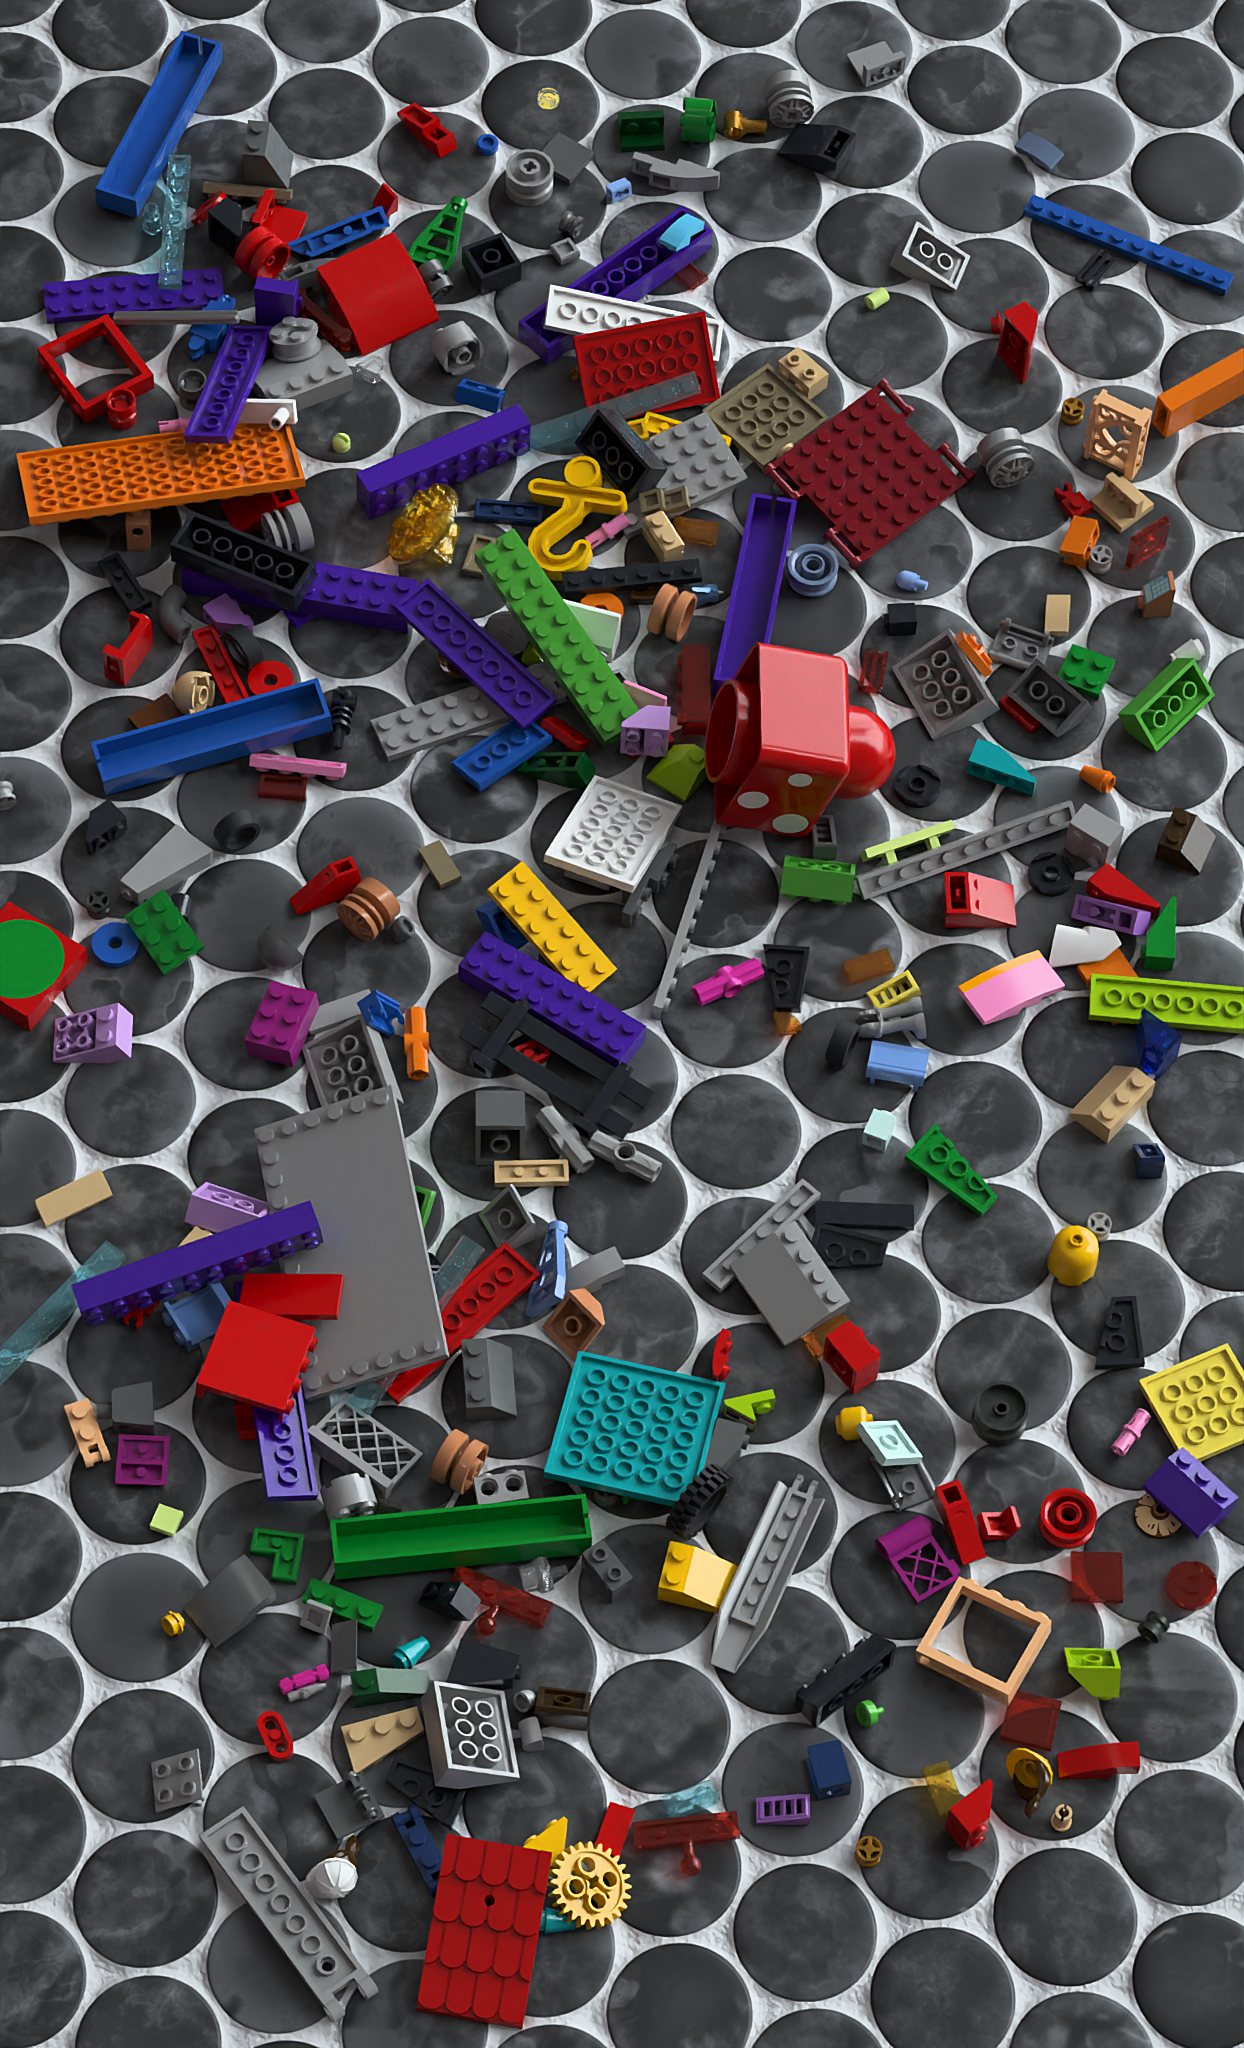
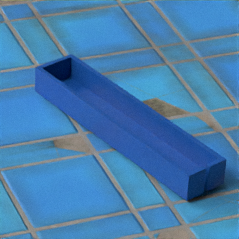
(158, 124)
(211, 736)

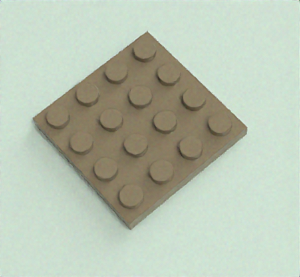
(765, 415)

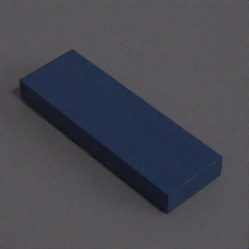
(508, 512)

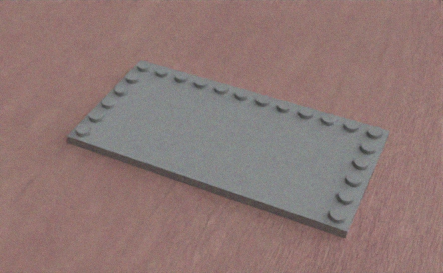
(363, 1193)

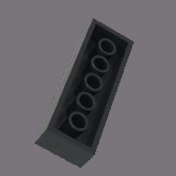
(243, 561)

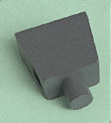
(130, 1409)

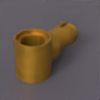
(736, 125)

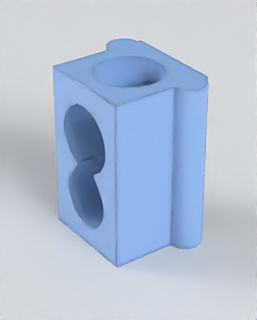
(618, 190)

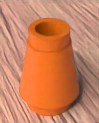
(1099, 779)

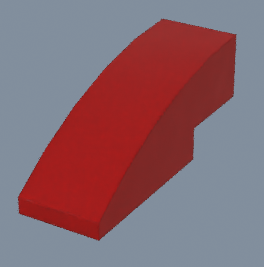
(428, 129)
(1099, 1761)

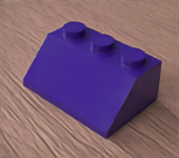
(1190, 1493)

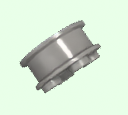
(295, 339)

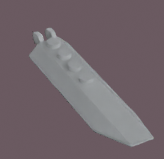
(764, 1572)

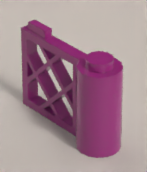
(905, 1541)

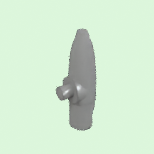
(305, 1692)

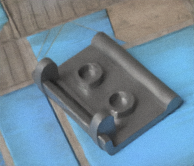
(1019, 645)
(905, 1484)

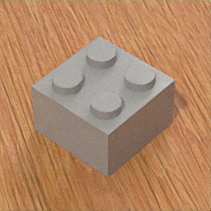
(1093, 837)

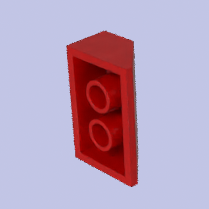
(1018, 338)

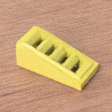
(897, 981)

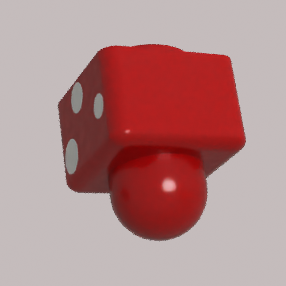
(791, 742)

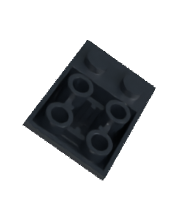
(819, 148)

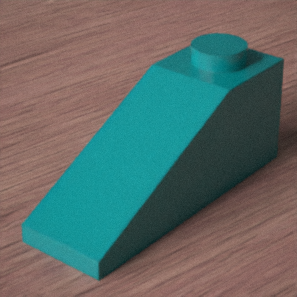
(997, 766)

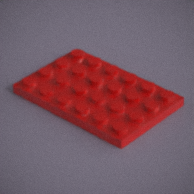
(646, 354)

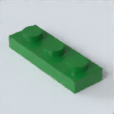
(344, 1604)

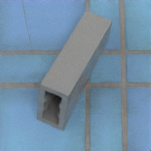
(166, 865)

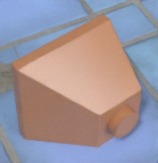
(575, 1321)

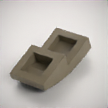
(668, 501)

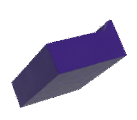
(276, 300)

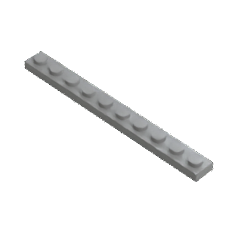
(965, 850)
(687, 922)

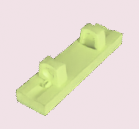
(927, 835)

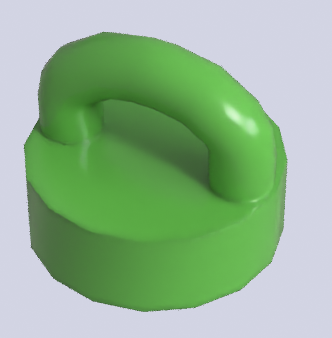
(867, 1713)

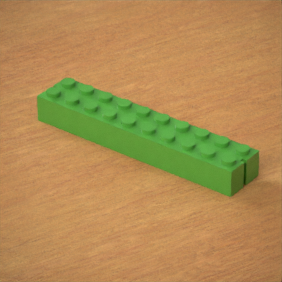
(556, 636)

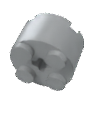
(457, 348)
(349, 1497)

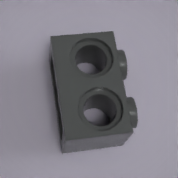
(607, 1571)

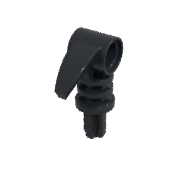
(342, 706)

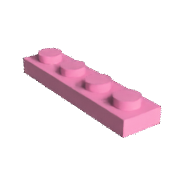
(289, 764)

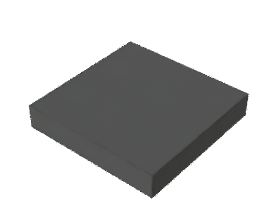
(567, 157)

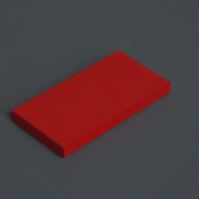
(294, 1295)

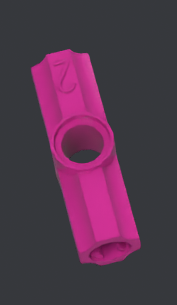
(727, 981)

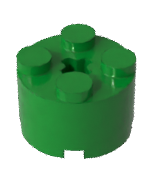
(698, 120)

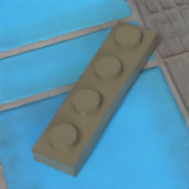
(237, 191)

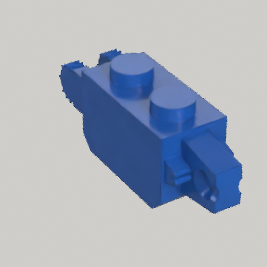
(209, 336)

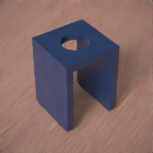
(828, 1770)

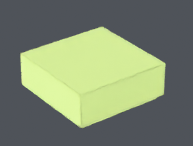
(166, 1520)

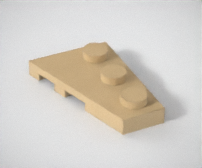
(379, 1736)

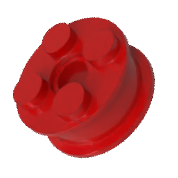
(1062, 1532)

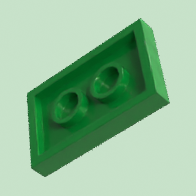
(164, 932)

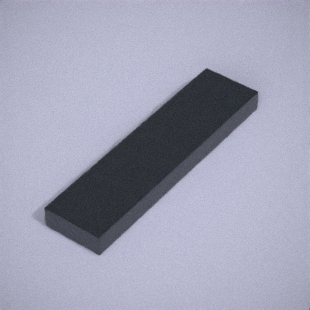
(865, 1215)

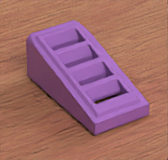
(787, 1800)

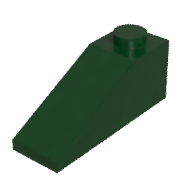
(560, 768)
(387, 1685)

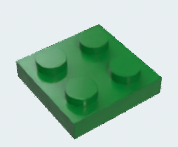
(1086, 671)

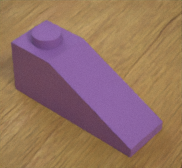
(1111, 915)

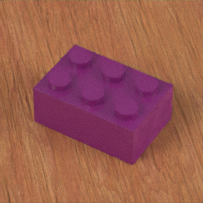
(281, 1023)

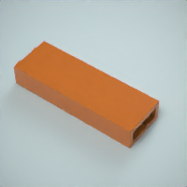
(1200, 394)

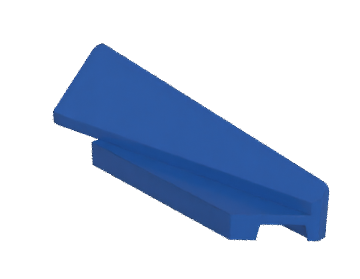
(340, 233)

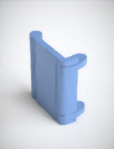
(897, 1064)

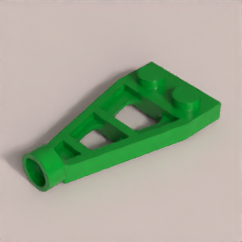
(422, 253)

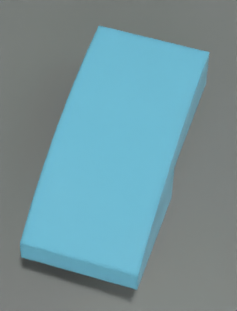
(679, 233)

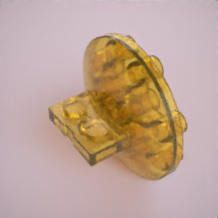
(426, 527)

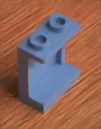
(197, 1315)

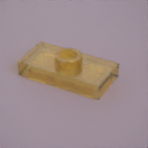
(941, 1787)

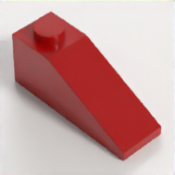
(1114, 887)

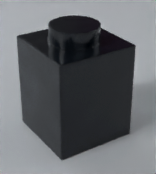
(900, 619)

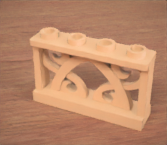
(1127, 418)

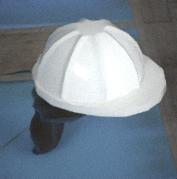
(335, 1873)

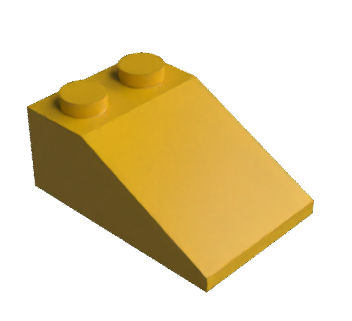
(695, 1578)

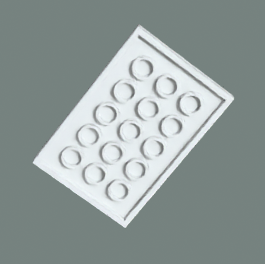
(613, 834)

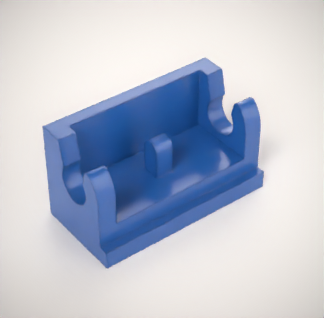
(380, 1011)

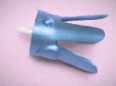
(706, 593)

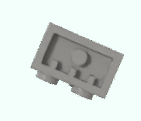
(877, 63)

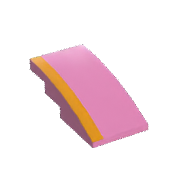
(1010, 987)

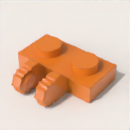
(974, 652)

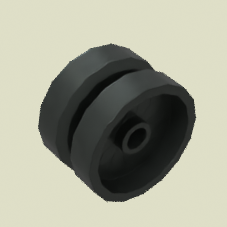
(1000, 1413)

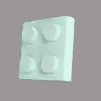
(889, 1443)

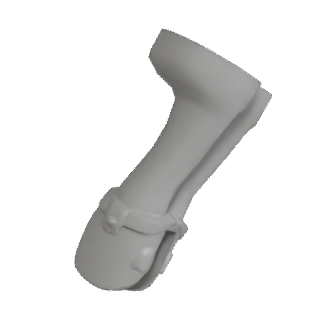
(872, 1020)

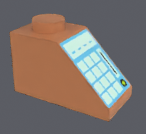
(1157, 596)

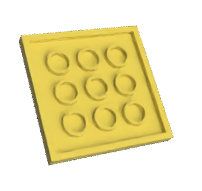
(1200, 1402)

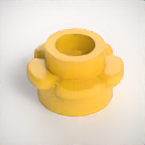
(172, 1623)

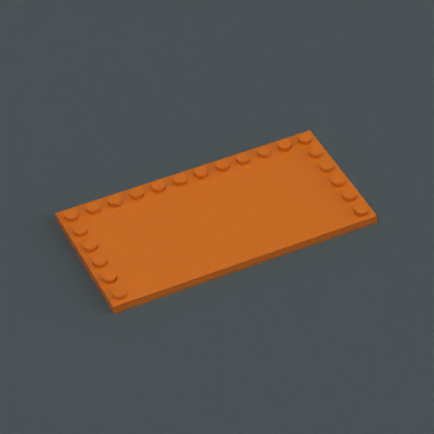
(156, 473)

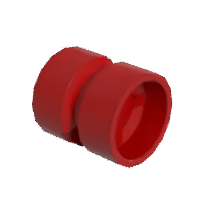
(121, 408)

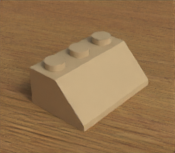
(1113, 1101)

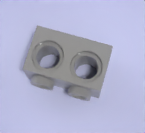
(498, 1484)

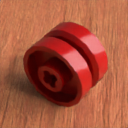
(262, 254)

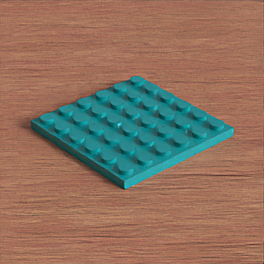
(633, 1429)

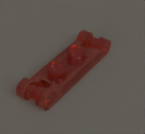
(326, 325)

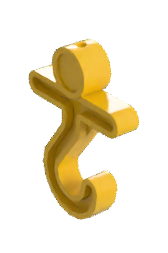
(577, 498)

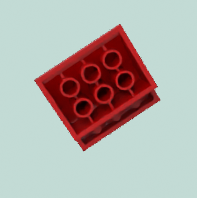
(377, 294)

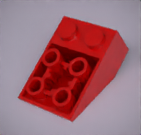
(246, 512)
(977, 902)

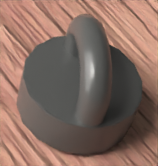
(402, 929)

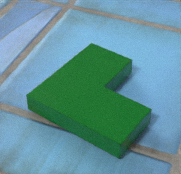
(284, 1548)

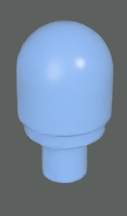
(910, 581)

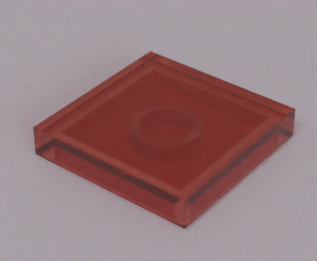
(1148, 542)
(1096, 1577)
(1031, 1720)

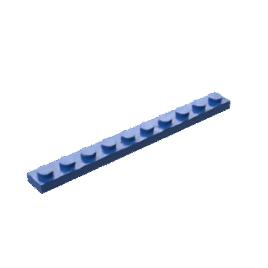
(1128, 244)

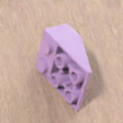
(94, 1036)

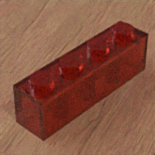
(694, 689)

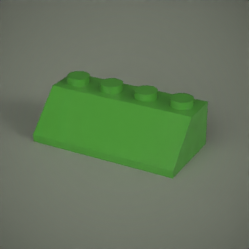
(1166, 703)

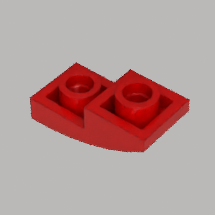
(720, 1356)

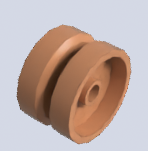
(671, 612)
(459, 1461)

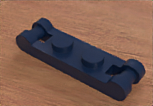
(419, 1846)

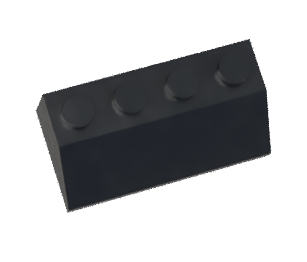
(620, 454)
(845, 1679)

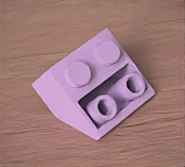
(646, 732)

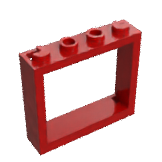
(97, 406)

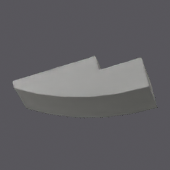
(595, 1271)

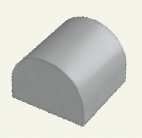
(531, 1734)

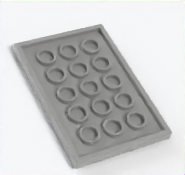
(694, 458)

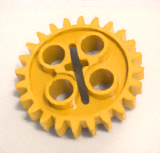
(589, 1885)

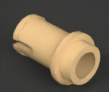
(1064, 1814)

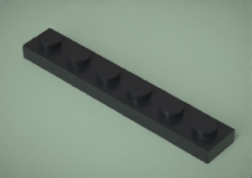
(631, 577)

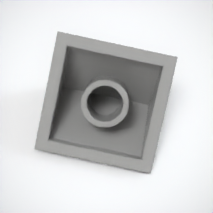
(508, 1219)

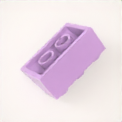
(221, 1208)

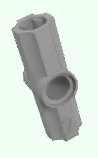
(564, 1139)
(612, 1149)

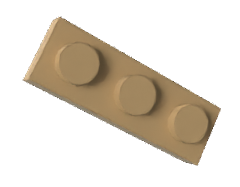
(531, 1173)

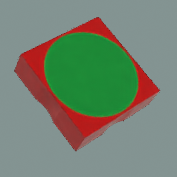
(33, 965)

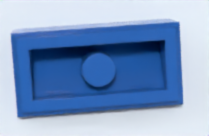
(479, 395)

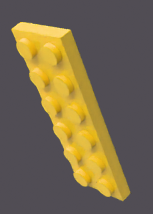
(550, 928)

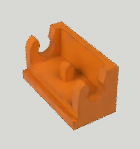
(1079, 541)

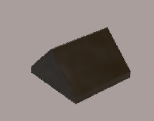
(563, 1708)

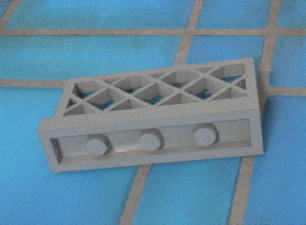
(347, 1459)

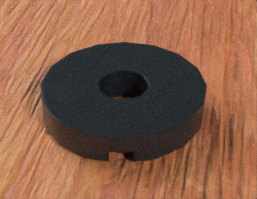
(917, 797)
(1046, 885)

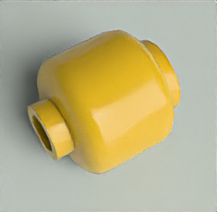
(849, 1420)

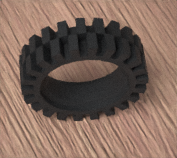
(699, 1502)

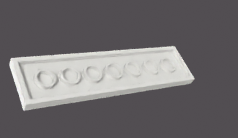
(585, 312)

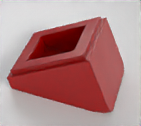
(387, 199)

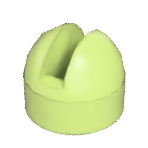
(339, 443)

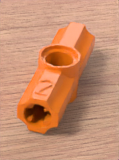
(416, 1043)

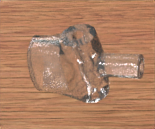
(539, 1576)

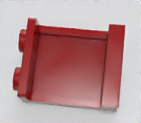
(123, 662)

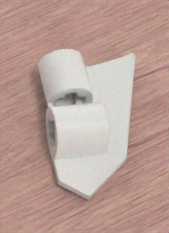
(1082, 945)

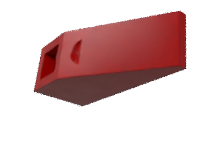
(327, 886)
(959, 1521)

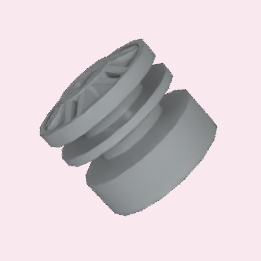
(788, 98)
(1005, 457)
(291, 529)

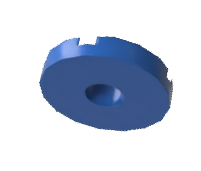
(115, 932)

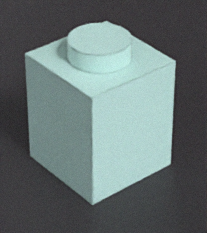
(879, 1129)

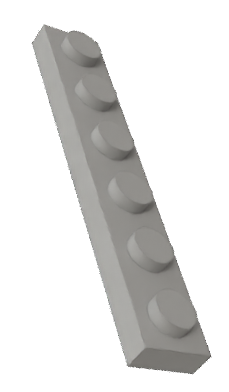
(785, 1211)

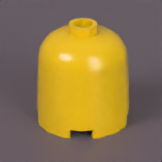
(1073, 1255)

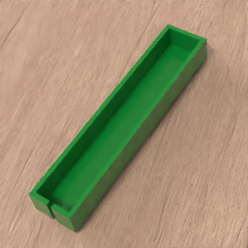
(460, 1536)

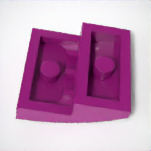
(142, 1460)

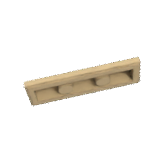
(73, 1198)

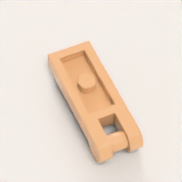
(86, 1432)

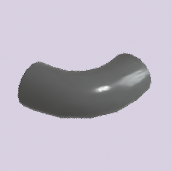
(170, 616)

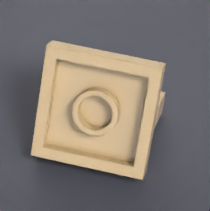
(1120, 502)

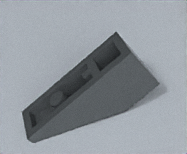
(727, 1443)

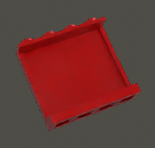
(257, 1358)

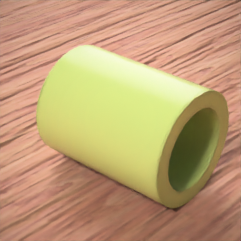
(876, 298)

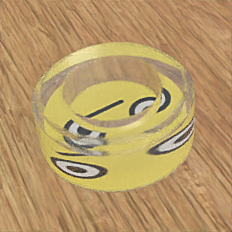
(548, 98)

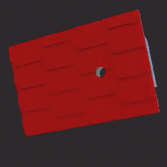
(484, 1931)

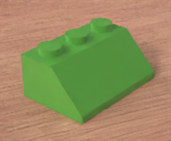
(817, 879)

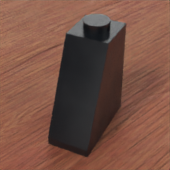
(484, 1666)

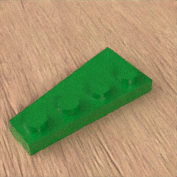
(943, 1165)

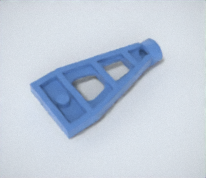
(546, 1295)

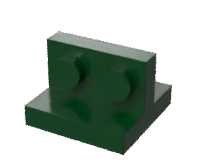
(641, 131)

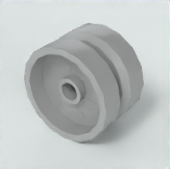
(529, 177)

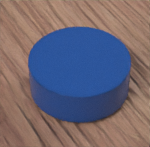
(487, 145)

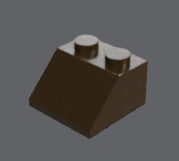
(1185, 841)

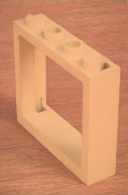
(968, 1675)

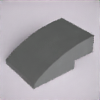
(230, 1601)

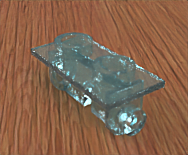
(691, 1799)

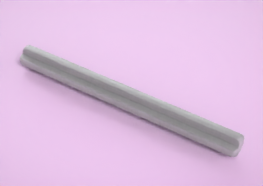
(176, 317)

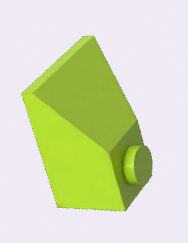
(680, 771)
(1095, 1670)

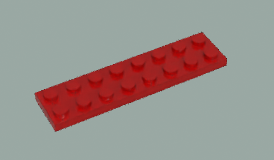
(472, 1307)

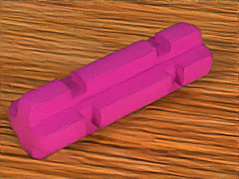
(303, 1679)

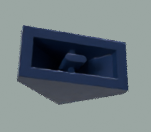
(1148, 1160)

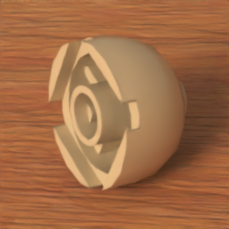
(193, 692)

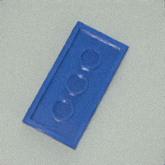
(500, 754)

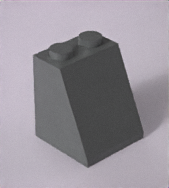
(266, 156)
(499, 1126)

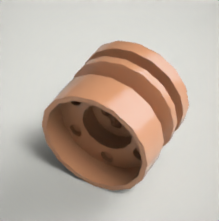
(368, 909)

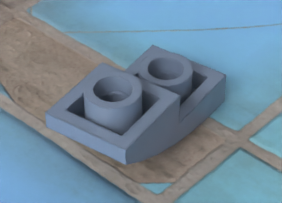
(1039, 149)

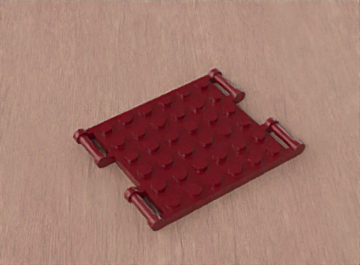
(868, 474)

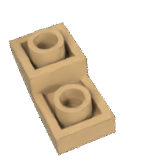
(1057, 614)

